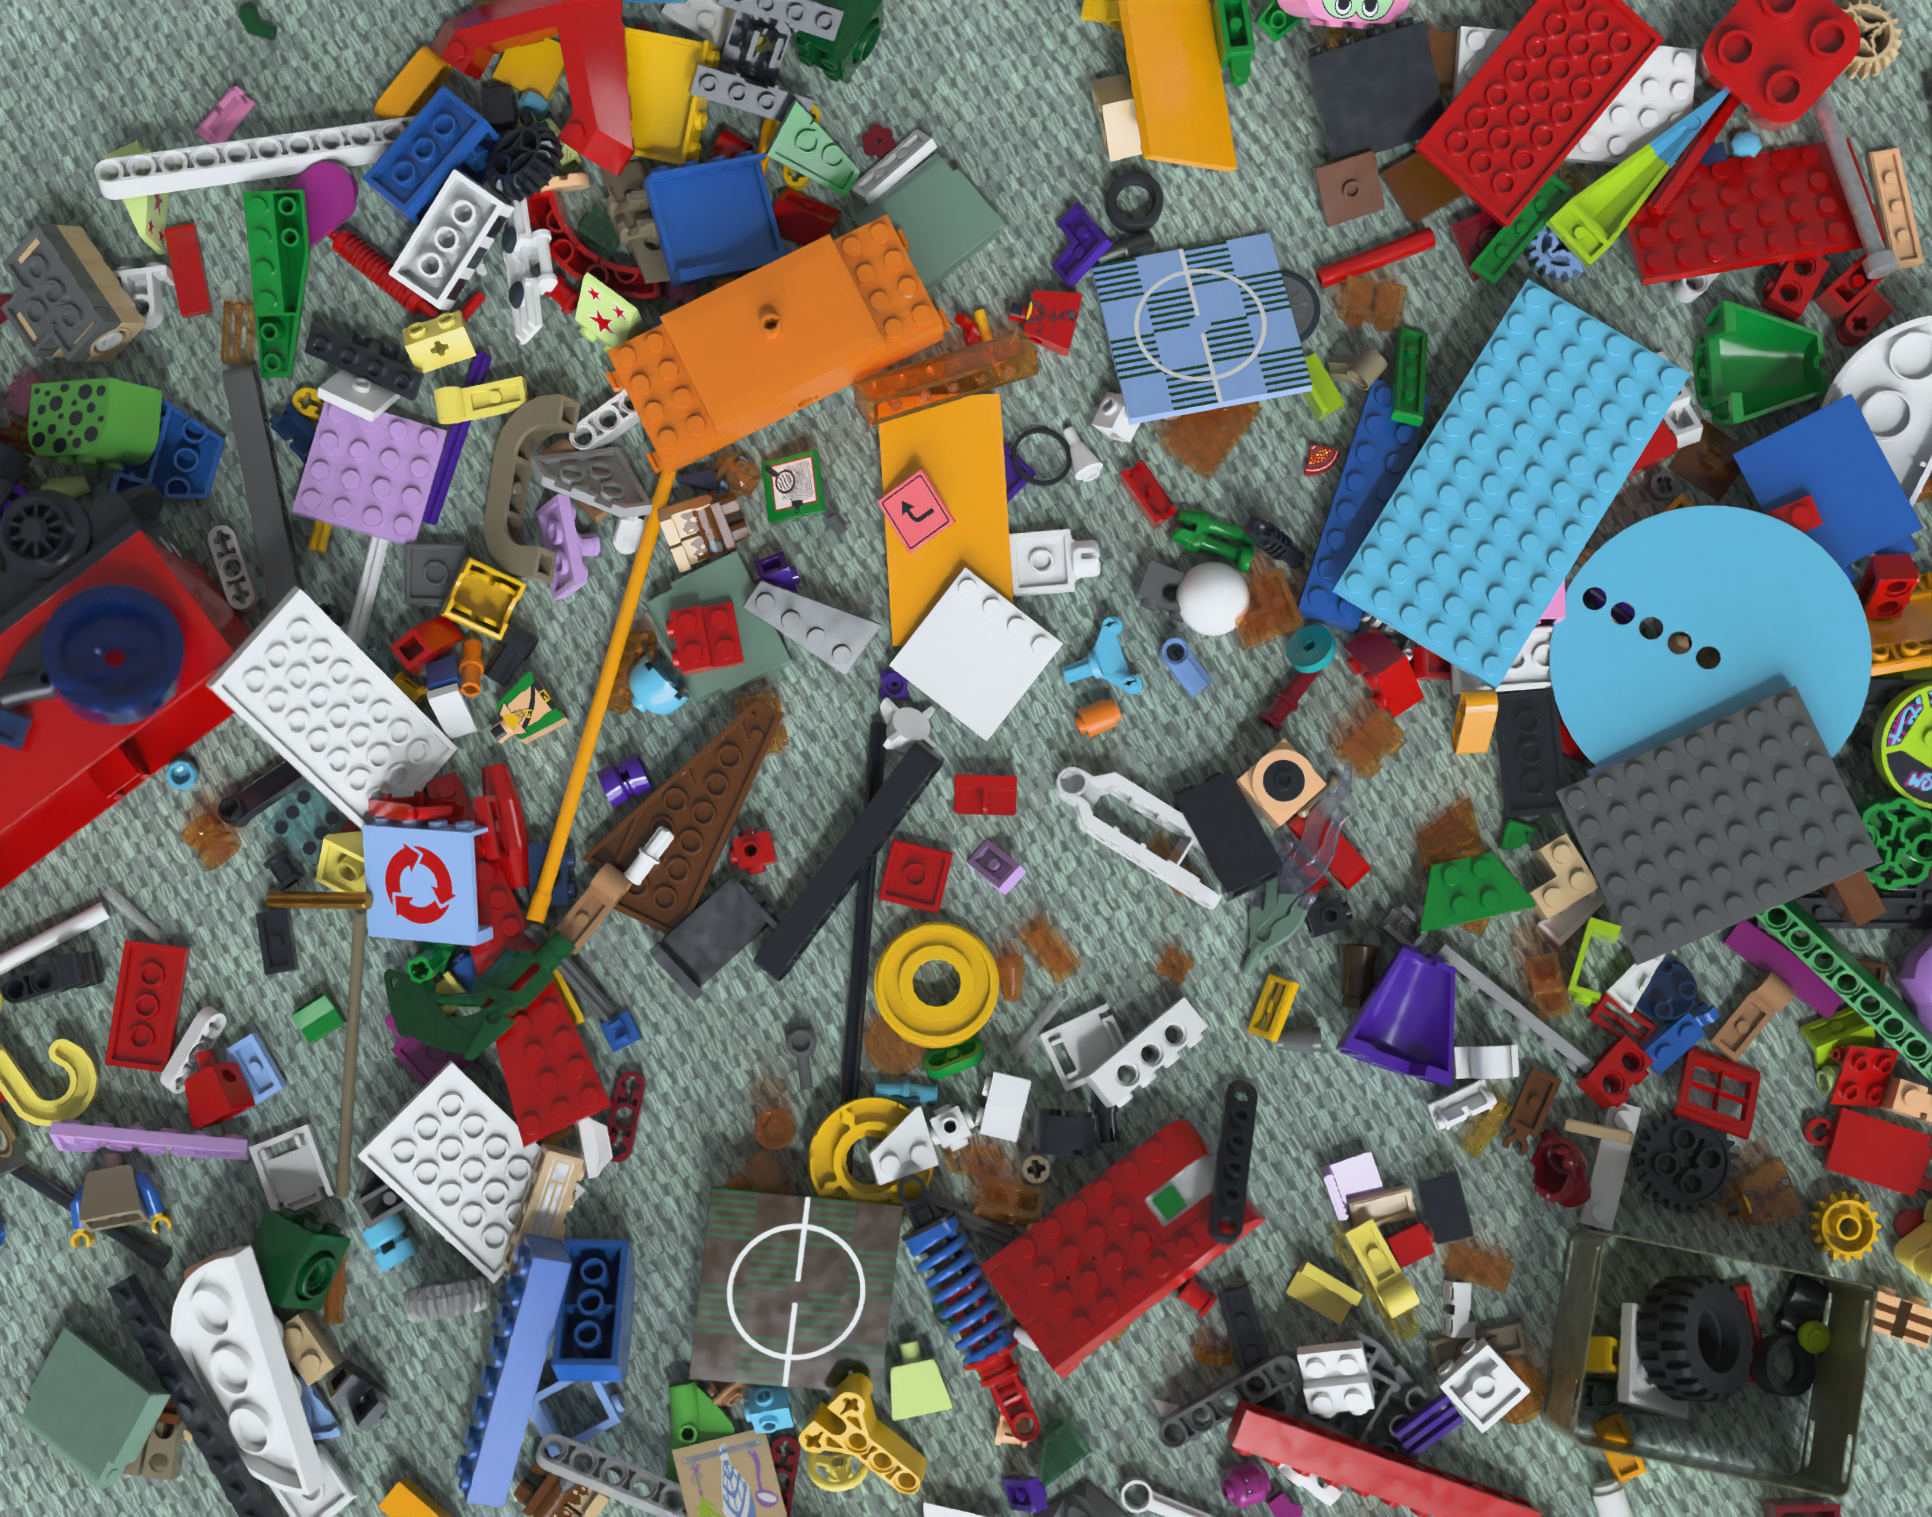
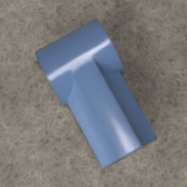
(1187, 669)

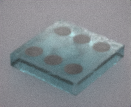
(305, 822)

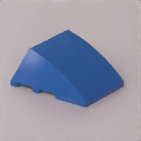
(182, 460)

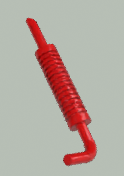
(376, 269)

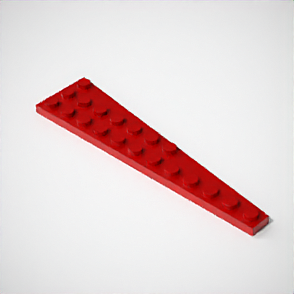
(542, 1053)

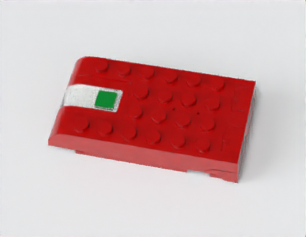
(1114, 1247)

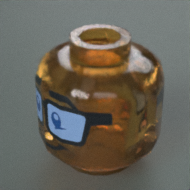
(736, 475)

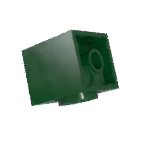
(852, 44)
(298, 1257)

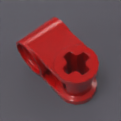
(1865, 317)

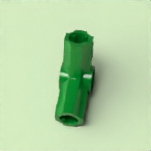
(430, 960)

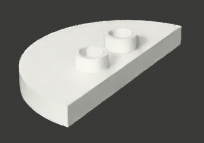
(1894, 393)
(241, 1365)

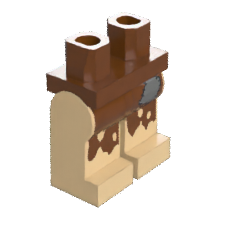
(700, 529)
(558, 1497)

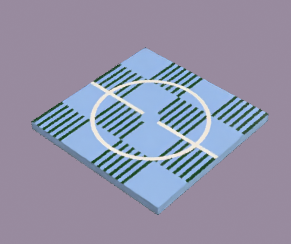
(1200, 328)

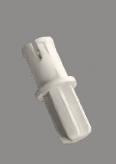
(649, 855)

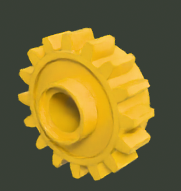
(1827, 1226)

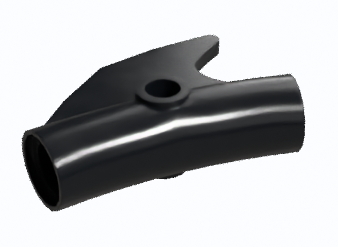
(25, 677)

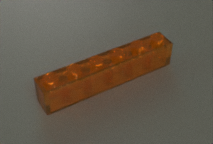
(945, 378)

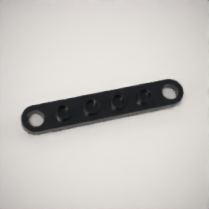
(1232, 1162)

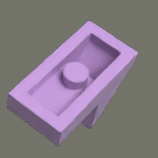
(996, 867)

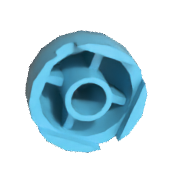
(655, 687)

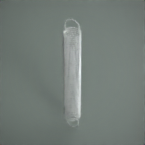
(130, 916)
(1046, 1021)

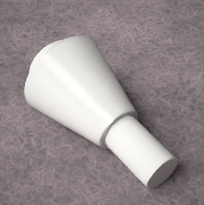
(1084, 462)

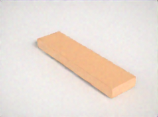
(1895, 206)

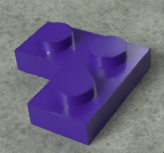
(1086, 244)

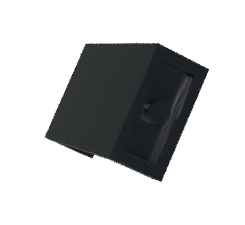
(1229, 834)
(712, 935)

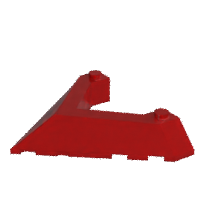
(593, 60)

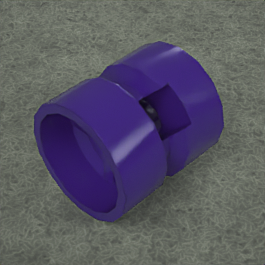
(613, 780)

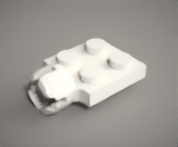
(1050, 562)

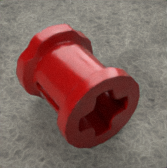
(564, 295)
(1196, 1296)

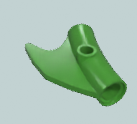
(693, 1409)

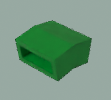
(318, 1017)

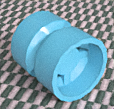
(384, 1232)

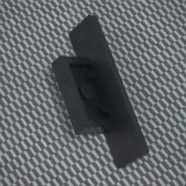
(366, 358)

